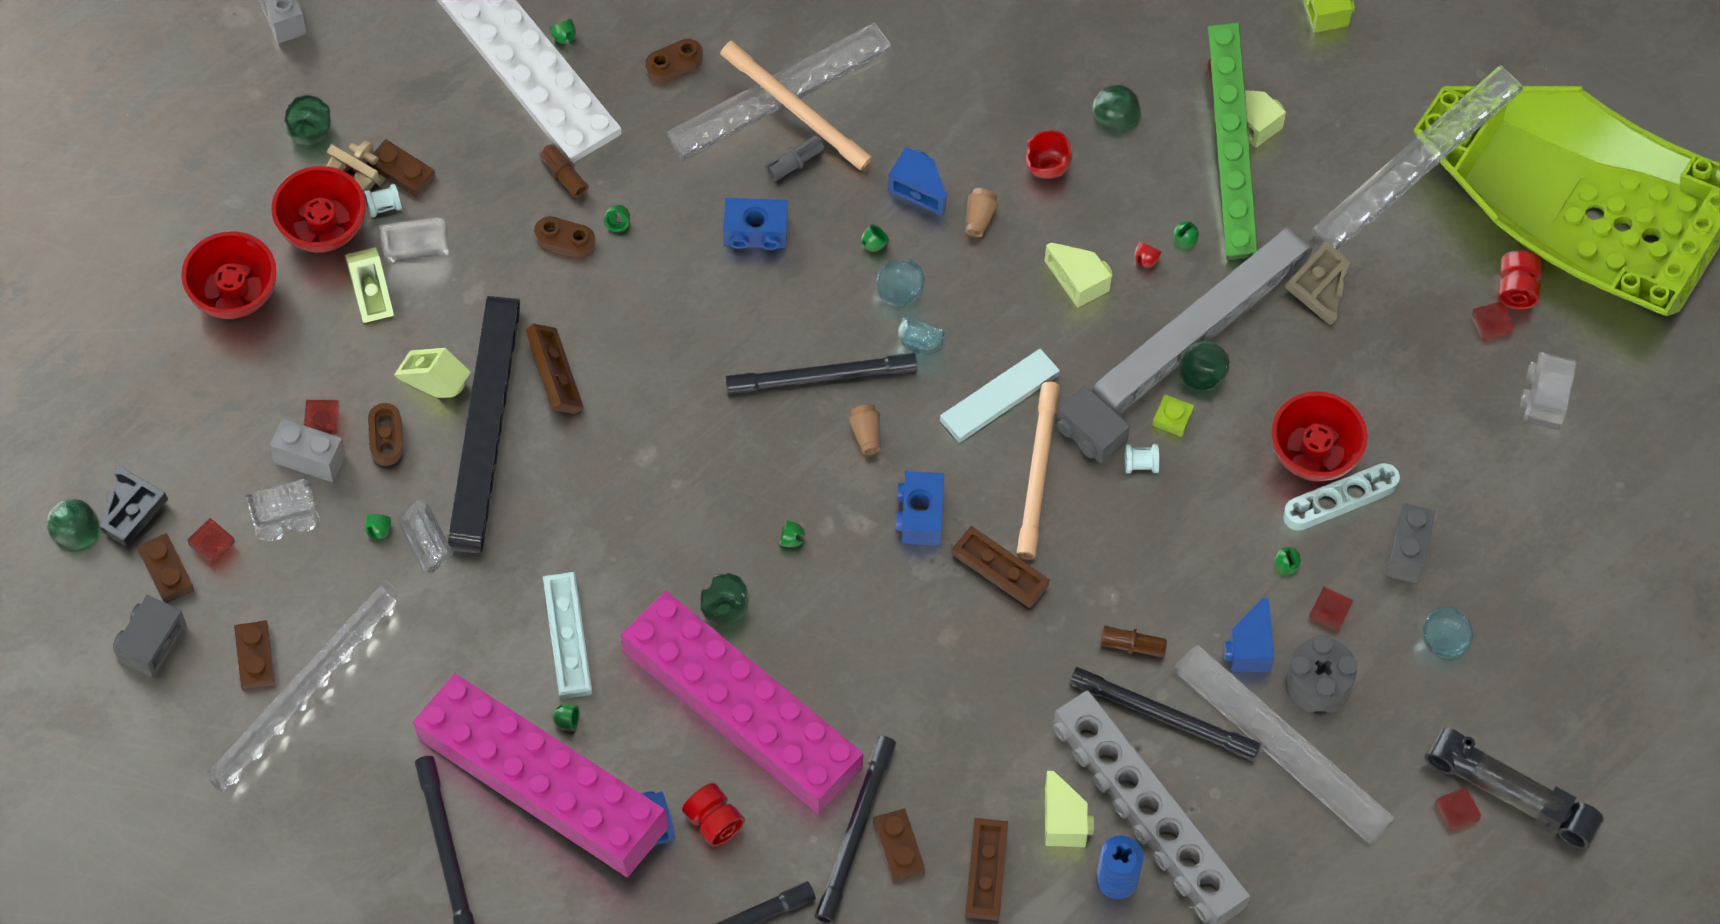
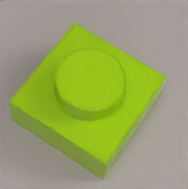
(1173, 415)

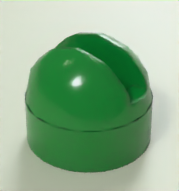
(563, 31)
(611, 218)
(874, 238)
(1189, 238)
(377, 526)
(789, 533)
(1281, 561)
(566, 717)

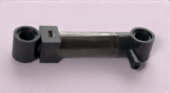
(1552, 809)

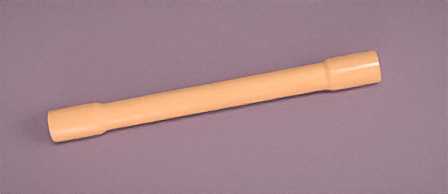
(845, 146)
(1029, 531)

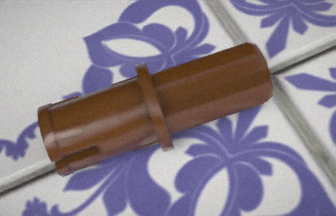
(564, 170)
(1133, 641)

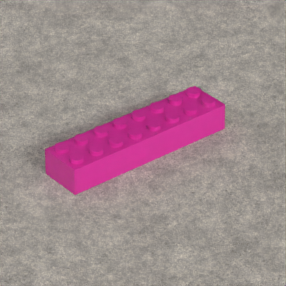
(742, 702)
(541, 775)

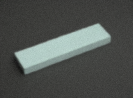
(999, 395)
(567, 635)

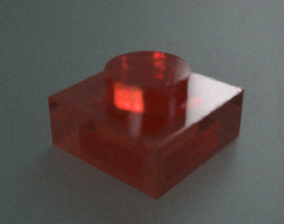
(1492, 321)
(322, 415)
(211, 541)
(1331, 609)
(1458, 809)

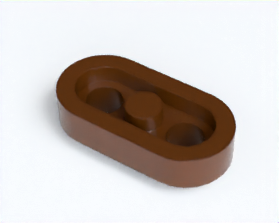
(675, 60)
(563, 237)
(386, 436)

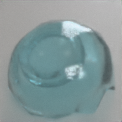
(900, 282)
(920, 336)
(1447, 633)

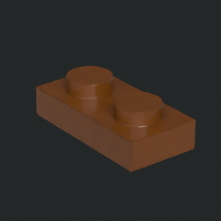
(402, 168)
(165, 568)
(254, 655)
(898, 845)

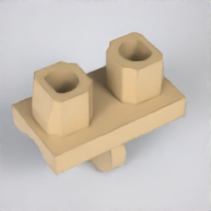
(364, 174)

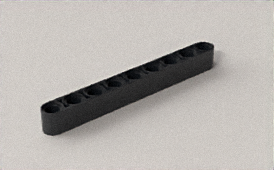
(484, 425)

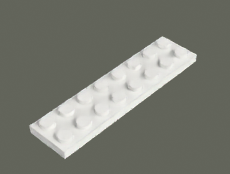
(535, 74)

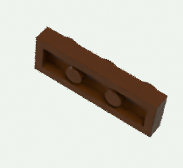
(554, 368)
(1000, 566)
(986, 869)

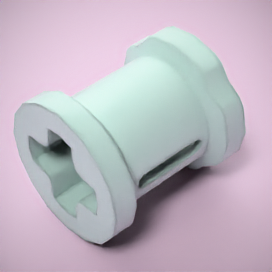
(383, 200)
(1141, 458)

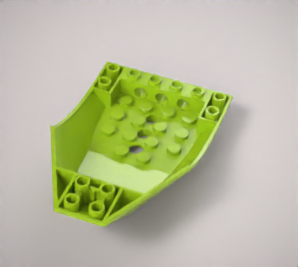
(1567, 152)

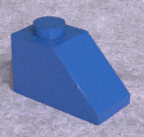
(918, 180)
(1251, 641)

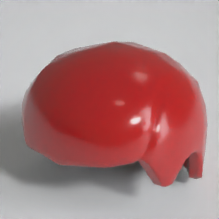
(1048, 154)

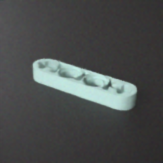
(1344, 501)

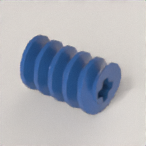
(1119, 867)

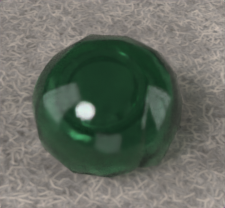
(1117, 108)
(307, 120)
(1204, 366)
(73, 524)
(725, 599)

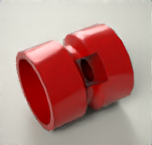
(1519, 279)
(710, 810)

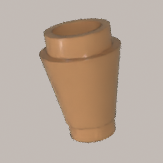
(980, 210)
(866, 427)

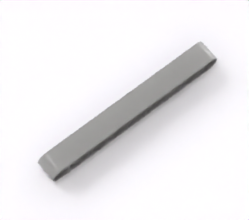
(1202, 320)

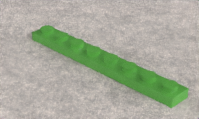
(1233, 141)

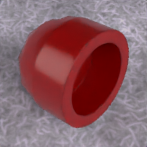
(1146, 255)

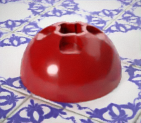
(318, 208)
(233, 262)
(1327, 425)

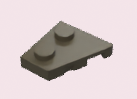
(1321, 282)

